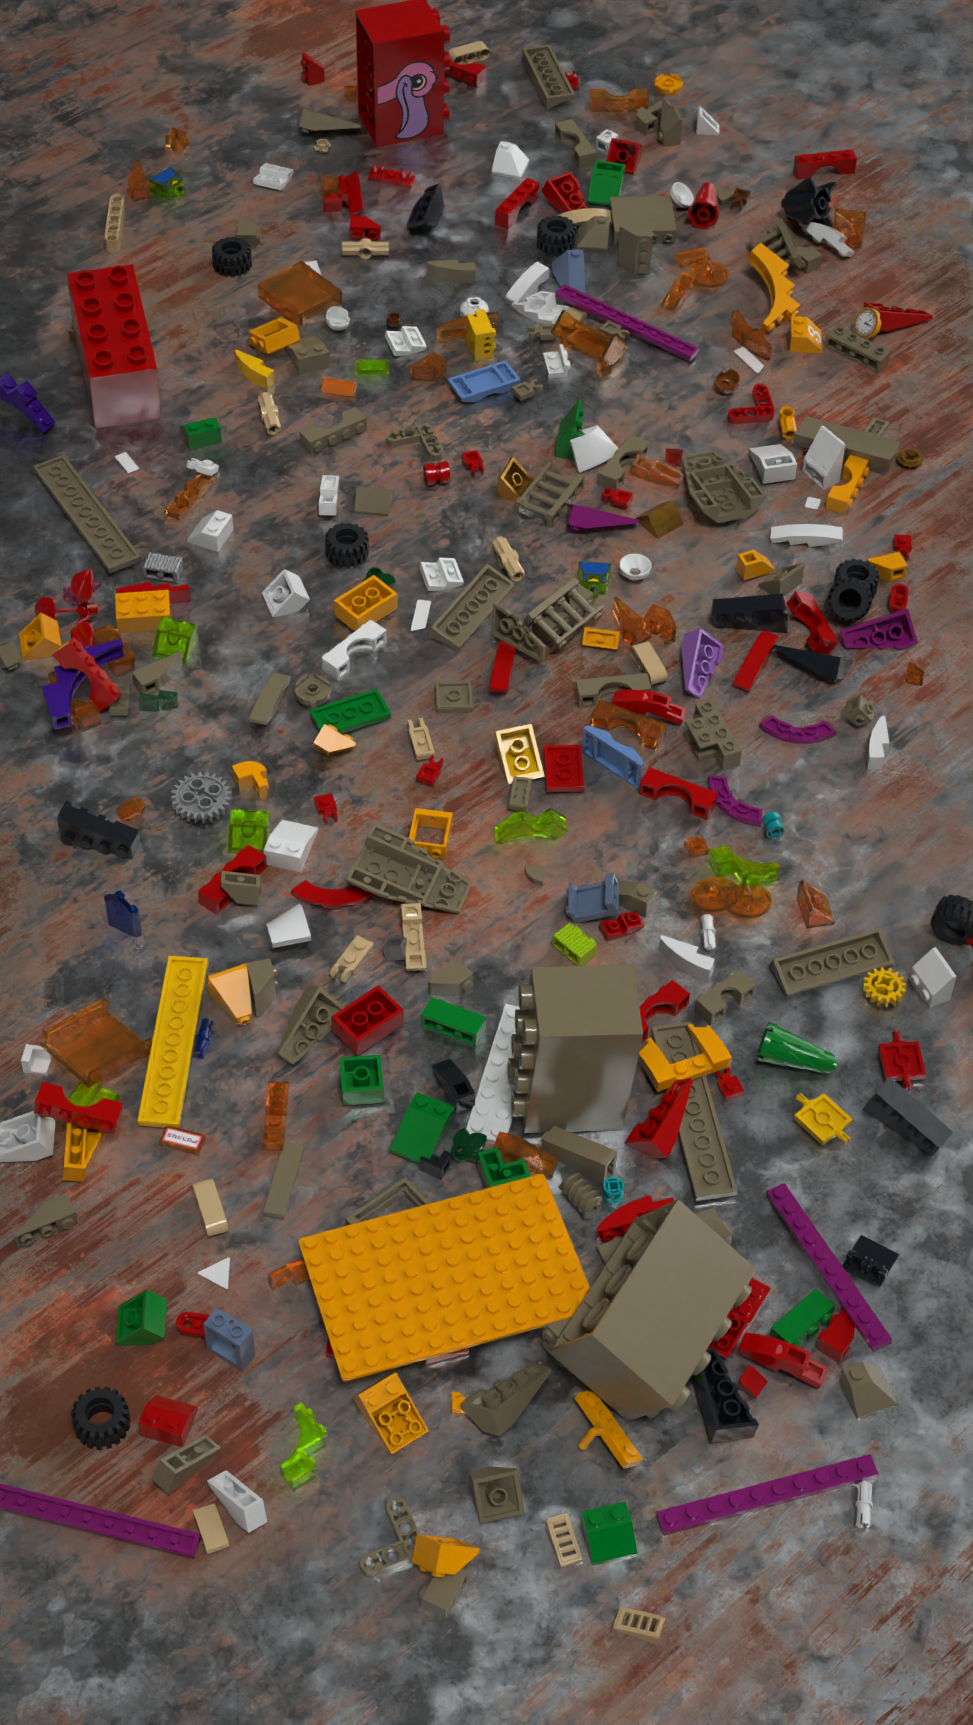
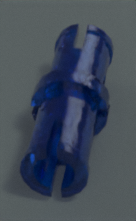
(203, 1038)

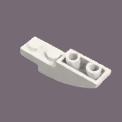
(826, 234)

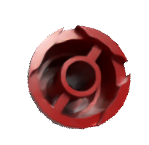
(704, 208)

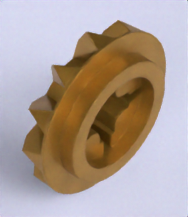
(910, 453)

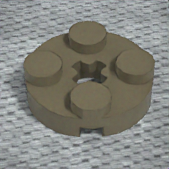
(316, 698)

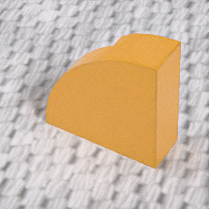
(456, 1399)

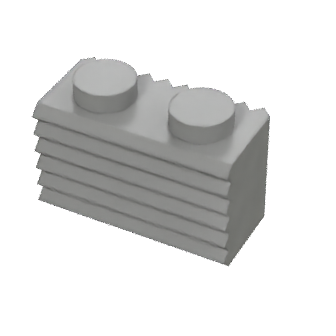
(162, 567)

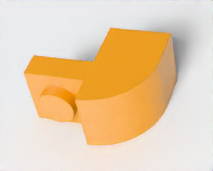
(251, 774)

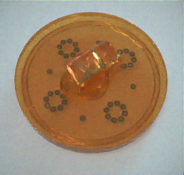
(709, 274)
(714, 894)
(751, 902)

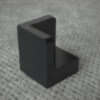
(437, 1165)

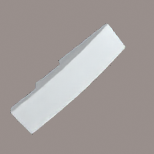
(807, 533)

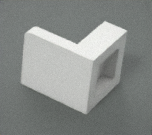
(35, 1060)

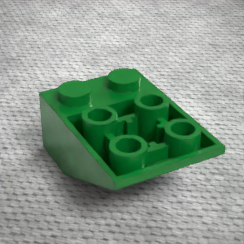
(606, 182)
(568, 430)

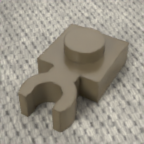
(612, 328)
(542, 332)
(525, 390)

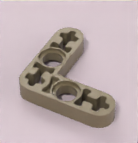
(394, 439)
(401, 1547)

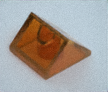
(814, 906)

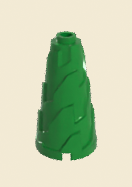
(786, 1049)

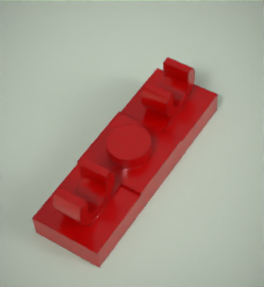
(391, 177)

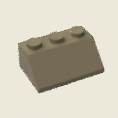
(635, 248)

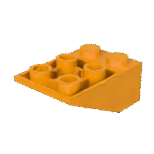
(391, 1413)

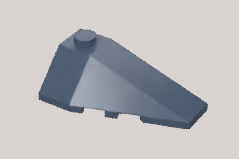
(570, 270)

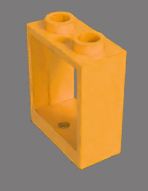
(274, 335)
(436, 820)

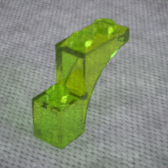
(522, 823)
(726, 862)
(301, 1466)

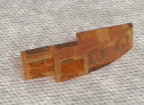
(750, 338)
(276, 1116)

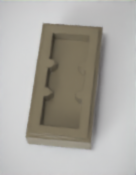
(520, 793)

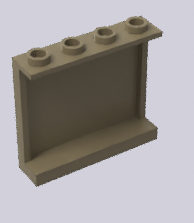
(645, 210)

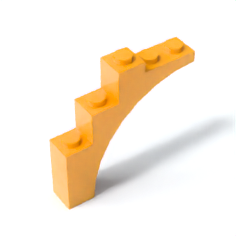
(774, 274)

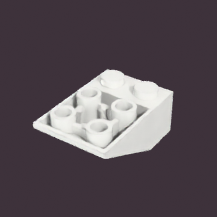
(824, 459)
(774, 463)

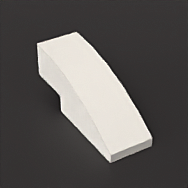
(528, 283)
(329, 495)
(878, 745)
(687, 958)

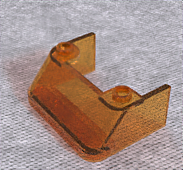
(588, 339)

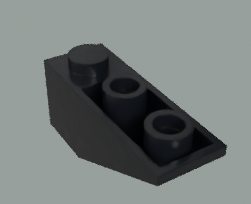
(455, 1085)

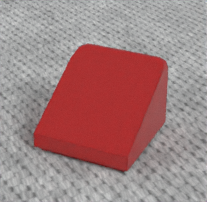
(332, 203)
(752, 1382)

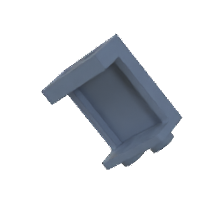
(593, 900)

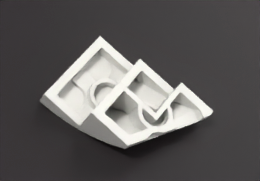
(540, 307)
(592, 448)
(289, 928)

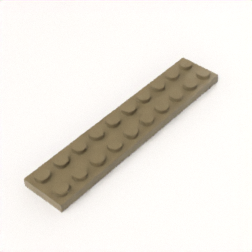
(87, 514)
(700, 1129)

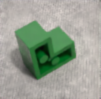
(495, 1172)

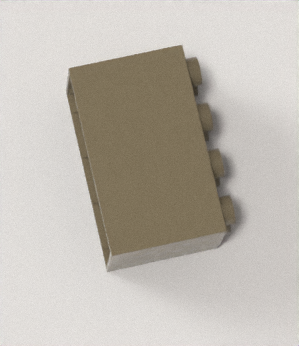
(575, 1048)
(654, 1312)

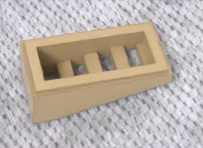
(554, 1528)
(648, 1618)

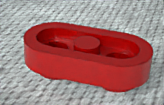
(898, 597)
(196, 1321)

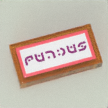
(182, 1140)

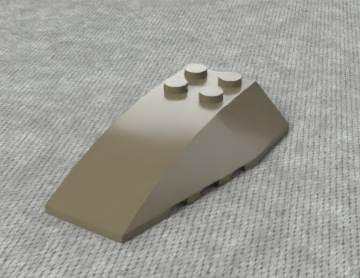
(720, 488)
(403, 872)

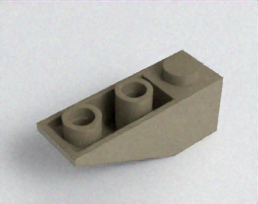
(155, 675)
(48, 1219)

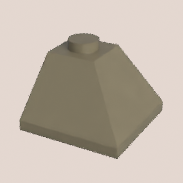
(594, 234)
(866, 1389)
(496, 1493)

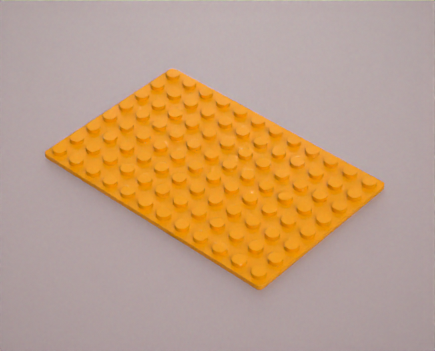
(444, 1276)

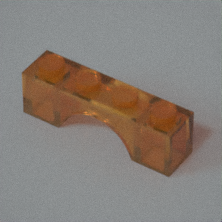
(604, 102)
(83, 713)
(609, 716)

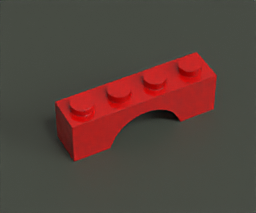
(471, 74)
(807, 164)
(508, 210)
(806, 609)
(74, 656)
(659, 784)
(247, 861)
(668, 1000)
(100, 1116)

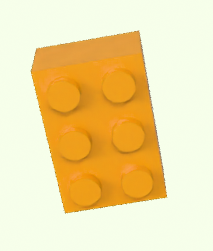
(365, 602)
(141, 610)

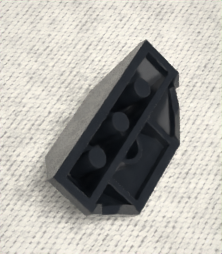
(427, 209)

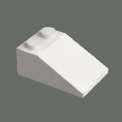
(290, 845)
(26, 1138)

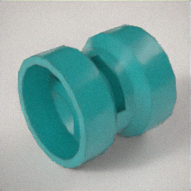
(773, 825)
(613, 1191)

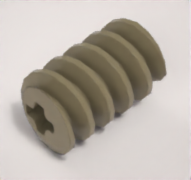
(581, 1195)

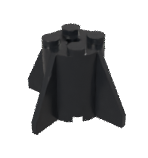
(809, 203)

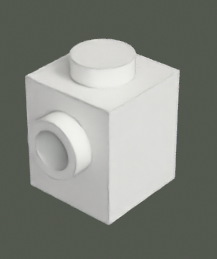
(603, 141)

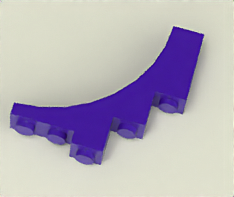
(24, 399)
(60, 694)

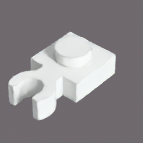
(206, 467)

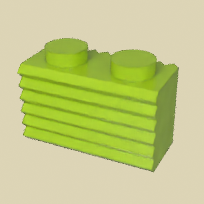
(574, 944)

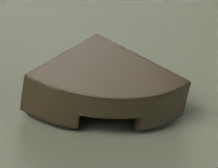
(724, 196)
(535, 873)

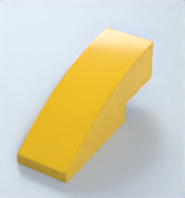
(254, 369)

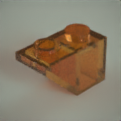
(429, 368)
(661, 623)

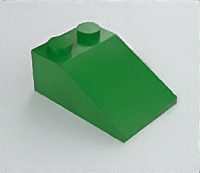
(422, 1128)

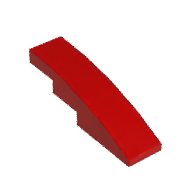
(176, 594)
(755, 661)
(502, 667)

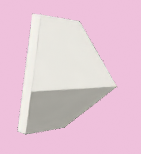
(705, 123)

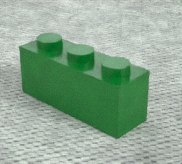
(453, 1021)
(804, 1319)

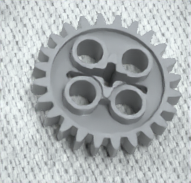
(201, 797)

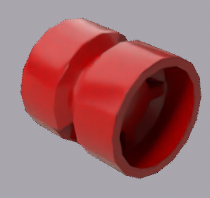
(435, 473)

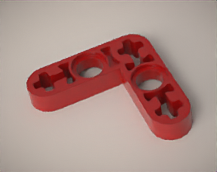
(766, 411)

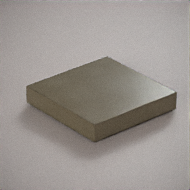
(454, 697)

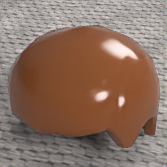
(727, 381)

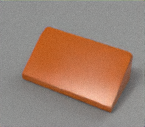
(338, 386)

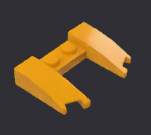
(713, 1058)

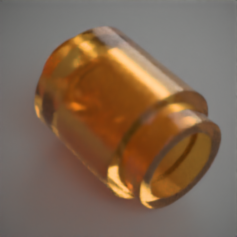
(130, 809)

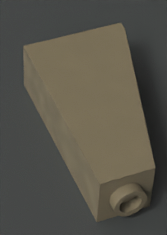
(580, 1154)

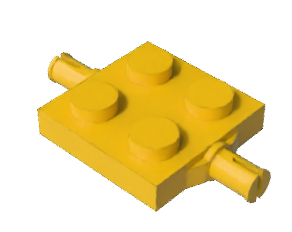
(823, 1119)

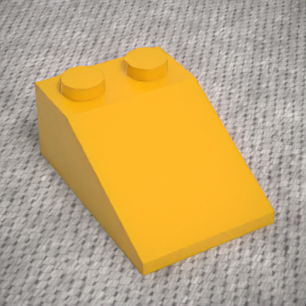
(518, 753)

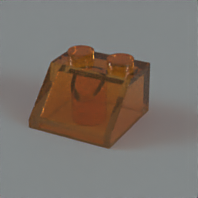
(851, 224)

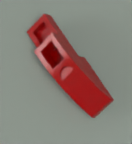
(647, 701)
(620, 1220)
(742, 1319)
(783, 1355)

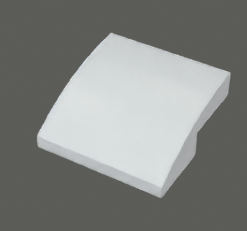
(273, 176)
(405, 341)
(441, 575)

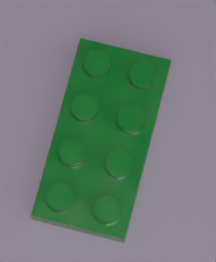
(352, 712)

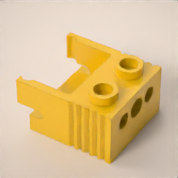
(480, 335)

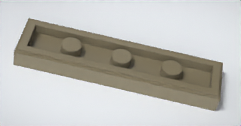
(283, 1180)

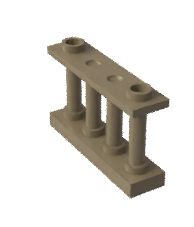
(791, 248)
(559, 505)
(558, 598)

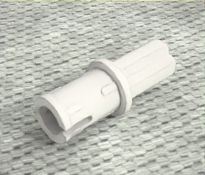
(708, 932)
(864, 1504)

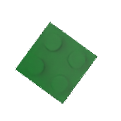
(361, 1080)

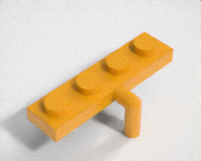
(607, 1428)

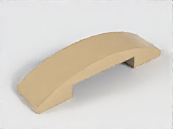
(581, 216)
(413, 931)

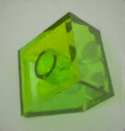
(174, 637)
(248, 828)

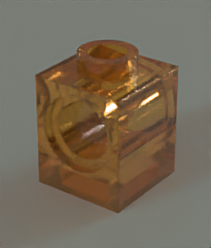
(177, 140)

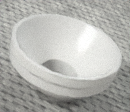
(681, 195)
(467, 307)
(637, 563)

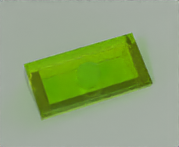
(372, 366)

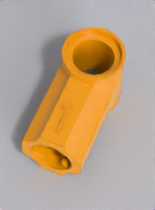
(787, 422)

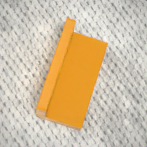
(601, 638)

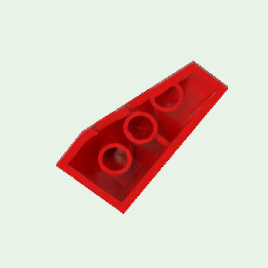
(564, 193)
(897, 317)
(660, 1130)

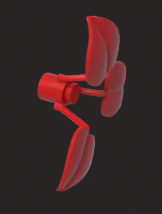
(82, 587)

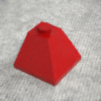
(625, 153)

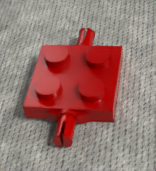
(902, 1061)

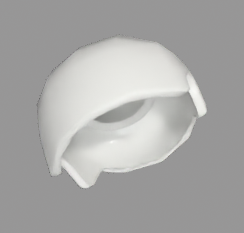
(337, 318)

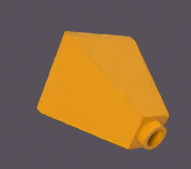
(232, 993)

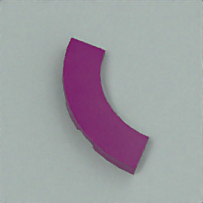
(806, 735)
(730, 806)

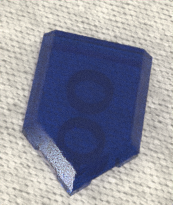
(122, 914)

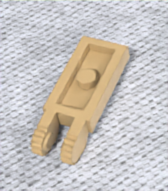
(420, 740)
(352, 958)

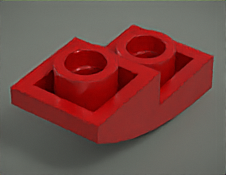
(625, 925)

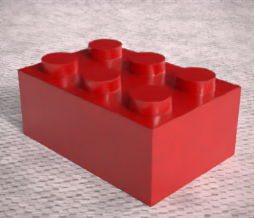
(367, 1020)

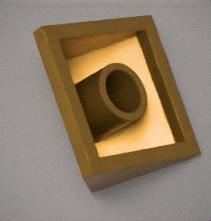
(513, 481)
(661, 519)

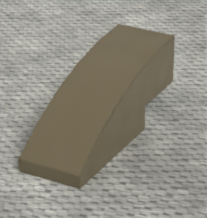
(452, 271)

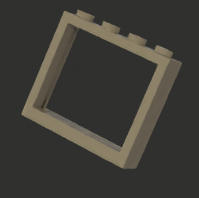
(387, 1198)

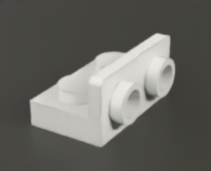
(557, 363)

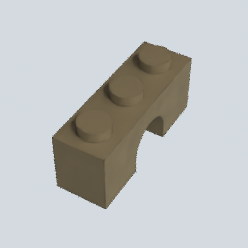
(735, 987)

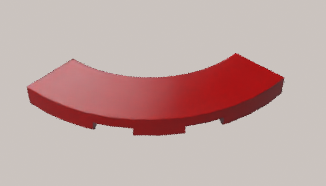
(330, 898)

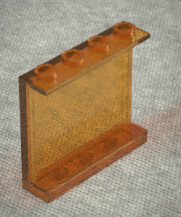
(298, 292)
(94, 1044)

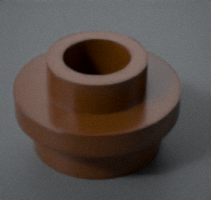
(394, 320)

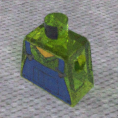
(168, 184)
(594, 576)

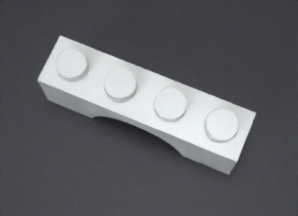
(367, 637)

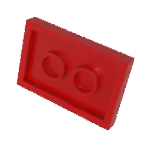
(563, 768)

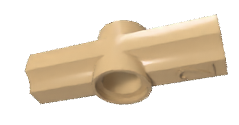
(365, 248)
(269, 413)
(508, 559)

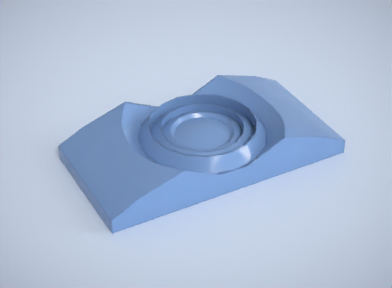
(484, 381)
(612, 755)

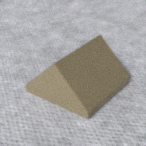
(373, 501)
(783, 580)

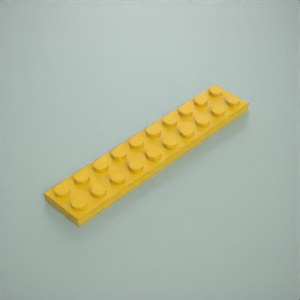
(173, 1042)

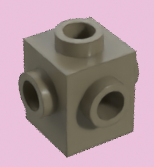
(859, 711)

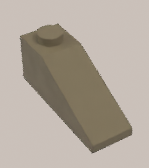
(636, 897)
(184, 1463)

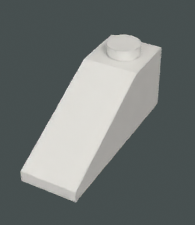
(240, 1501)

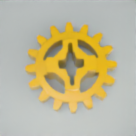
(884, 987)

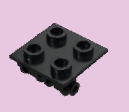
(870, 1260)

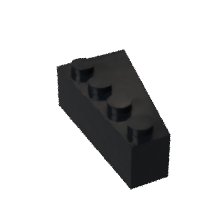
(751, 613)
(97, 832)
(721, 1405)

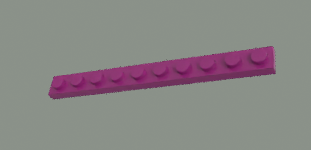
(627, 322)
(829, 1268)
(766, 1494)
(99, 1521)

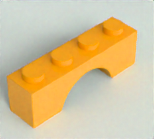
(841, 497)

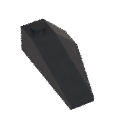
(822, 664)

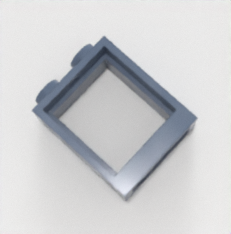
(222, 1337)

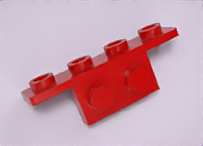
(351, 192)

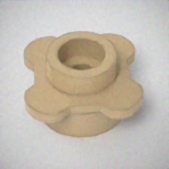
(322, 145)

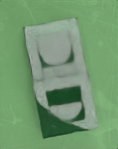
(163, 701)

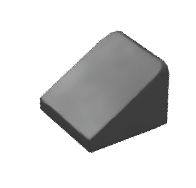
(395, 949)

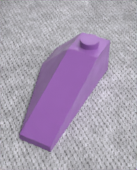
(699, 657)

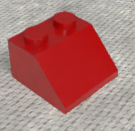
(167, 1420)

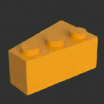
(80, 1151)

